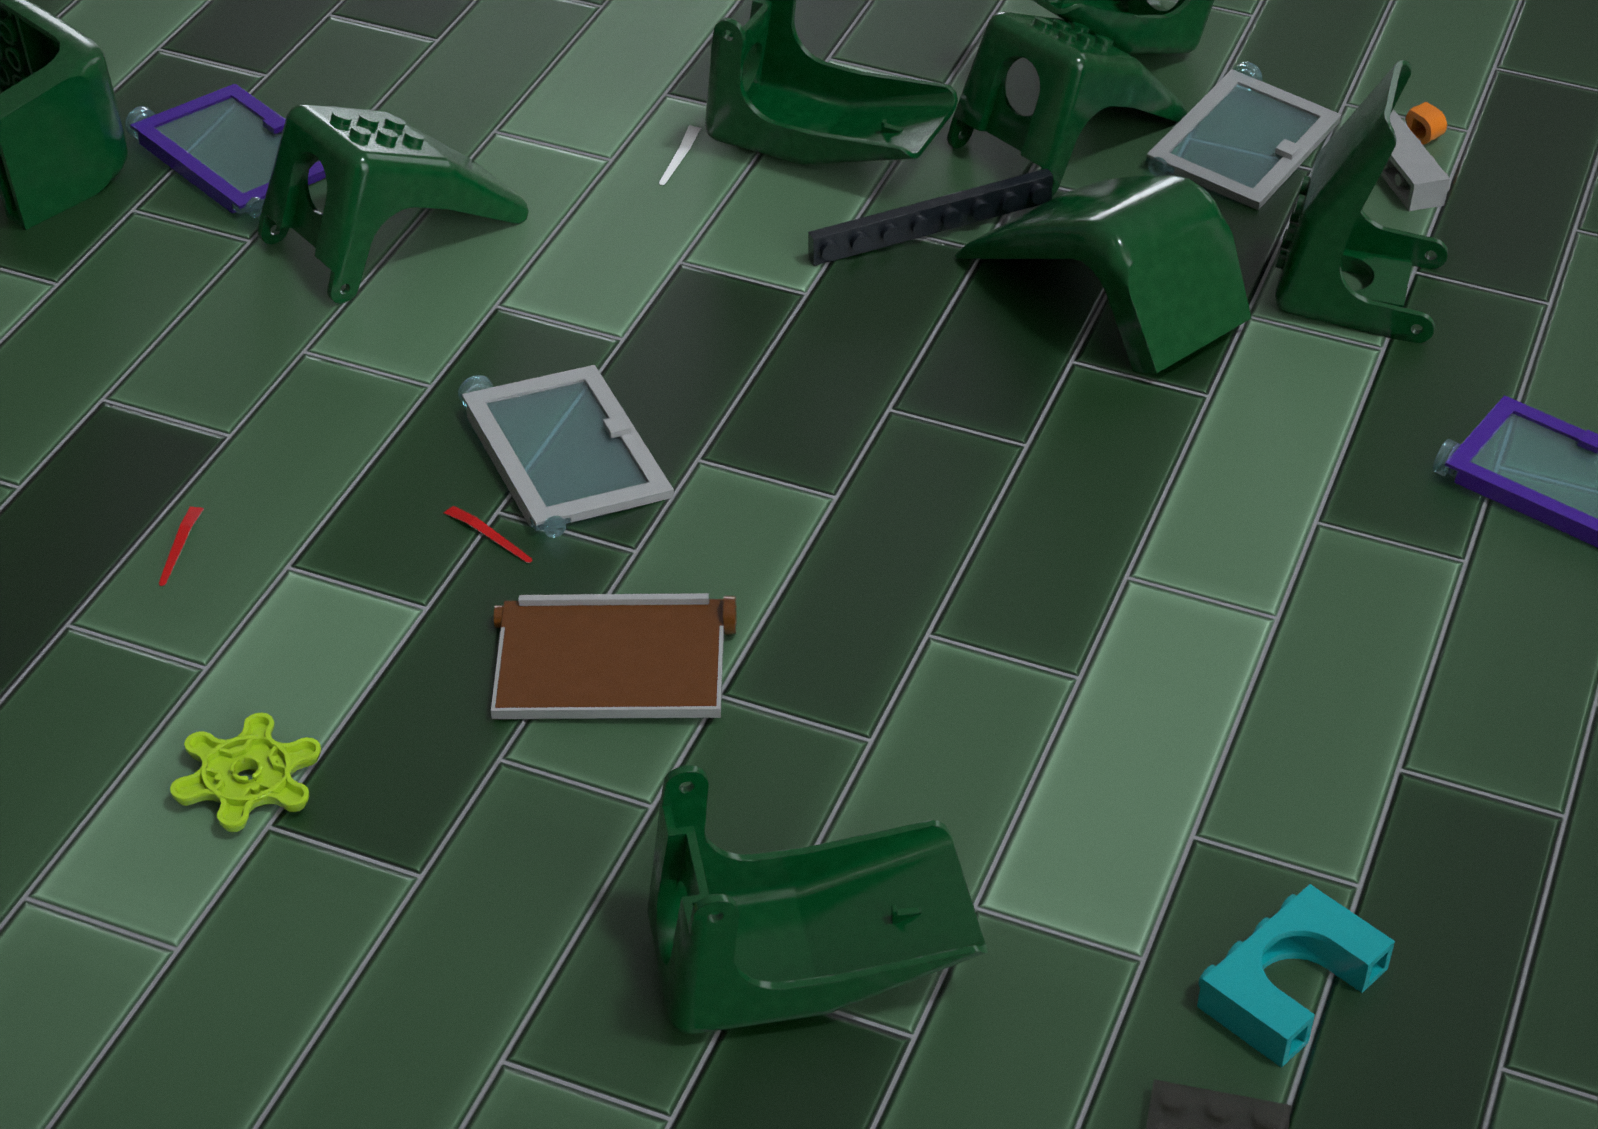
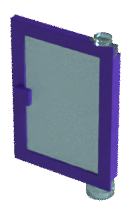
(219, 145)
(1530, 466)

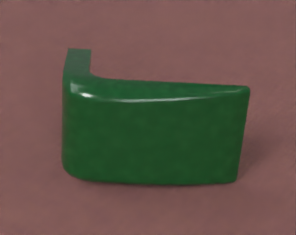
(56, 115)
(1154, 249)

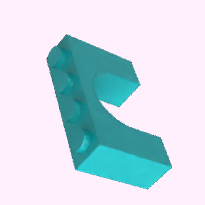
(1306, 929)

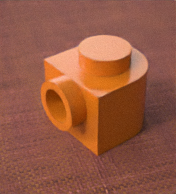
(1426, 122)

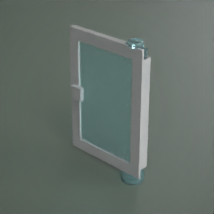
(1243, 137)
(563, 447)

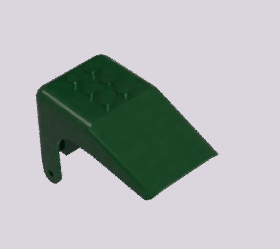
(1138, 24)
(1076, 79)
(801, 109)
(371, 172)
(1335, 235)
(798, 926)

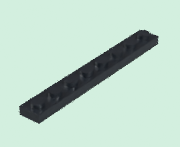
(929, 217)

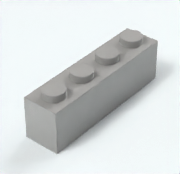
(1413, 171)

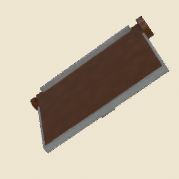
(611, 656)

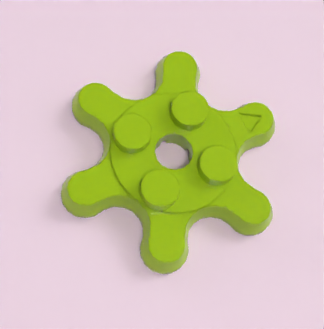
(250, 750)

